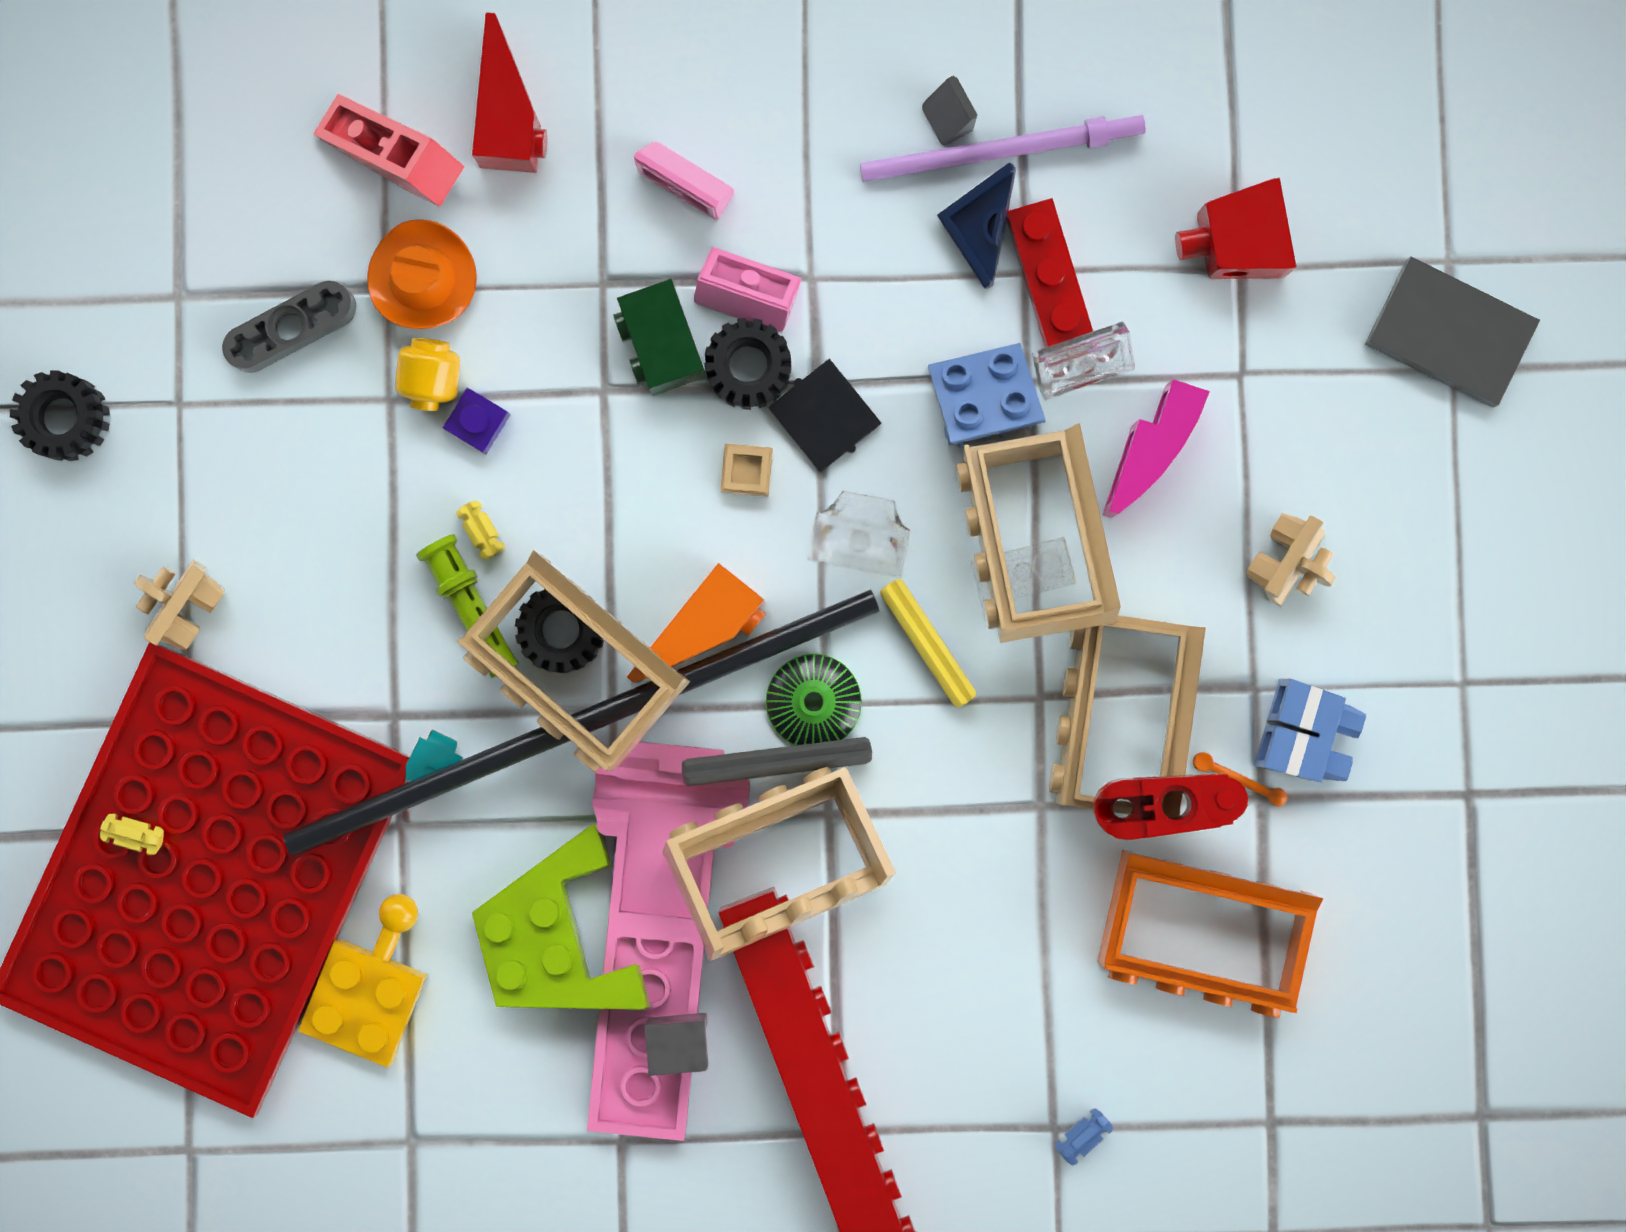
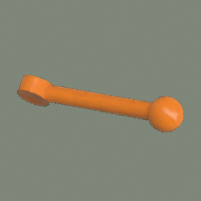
(1204, 762)

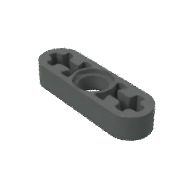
(263, 353)

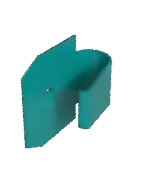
(431, 755)

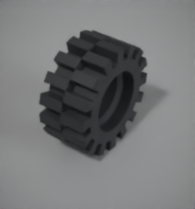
(742, 335)
(33, 407)
(536, 647)

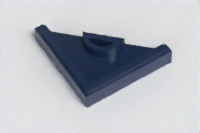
(979, 222)

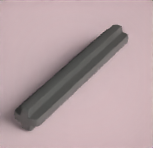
(776, 761)

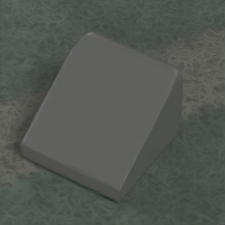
(950, 111)

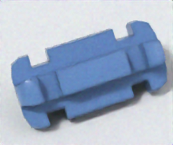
(1083, 1136)

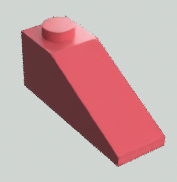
(390, 149)

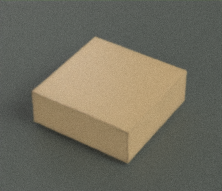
(746, 470)

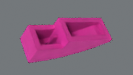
(1155, 445)

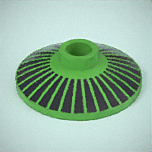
(819, 675)

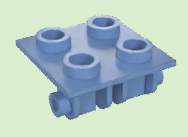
(986, 394)

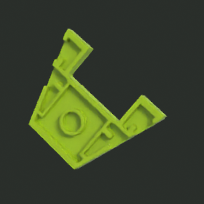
(534, 941)

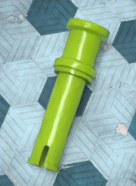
(459, 587)

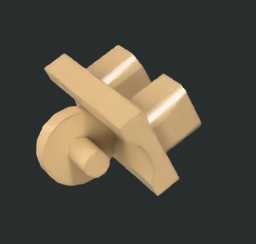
(1302, 540)
(167, 623)

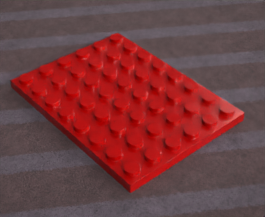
(221, 935)

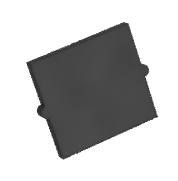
(824, 415)

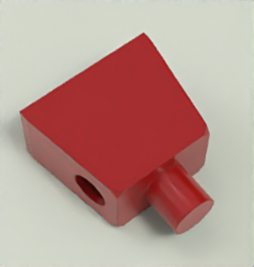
(1242, 235)

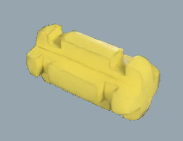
(480, 530)
(131, 834)

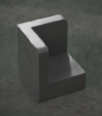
(676, 1044)

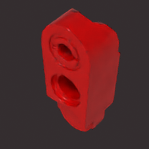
(1210, 798)

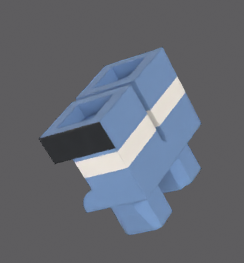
(1315, 712)

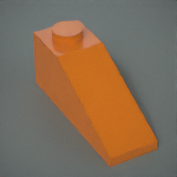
(708, 620)

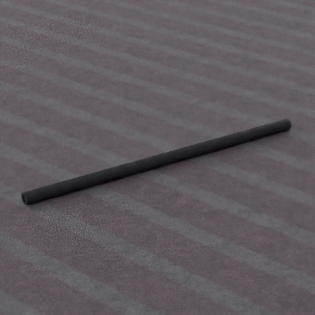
(591, 718)

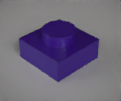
(476, 420)

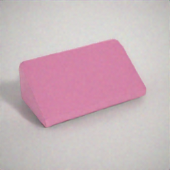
(683, 179)
(746, 289)

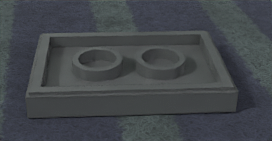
(1452, 332)

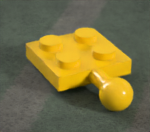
(363, 994)

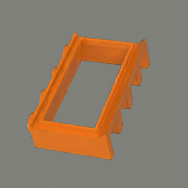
(1215, 988)

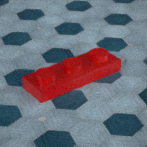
(1048, 272)

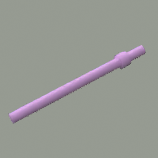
(1094, 133)

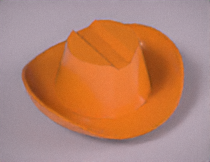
(421, 275)

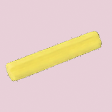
(928, 643)

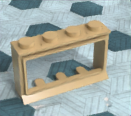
(991, 563)
(1080, 687)
(522, 690)
(775, 806)

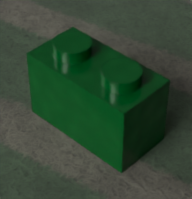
(660, 338)

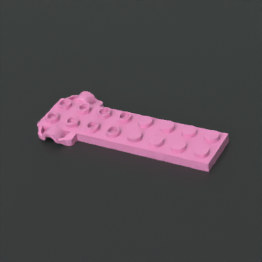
(650, 929)

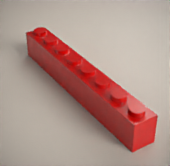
(814, 1075)

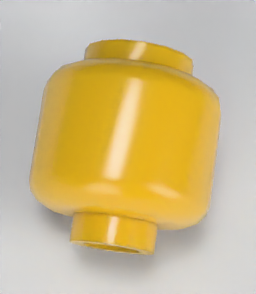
(427, 373)

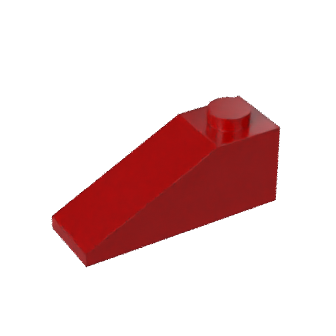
(505, 121)

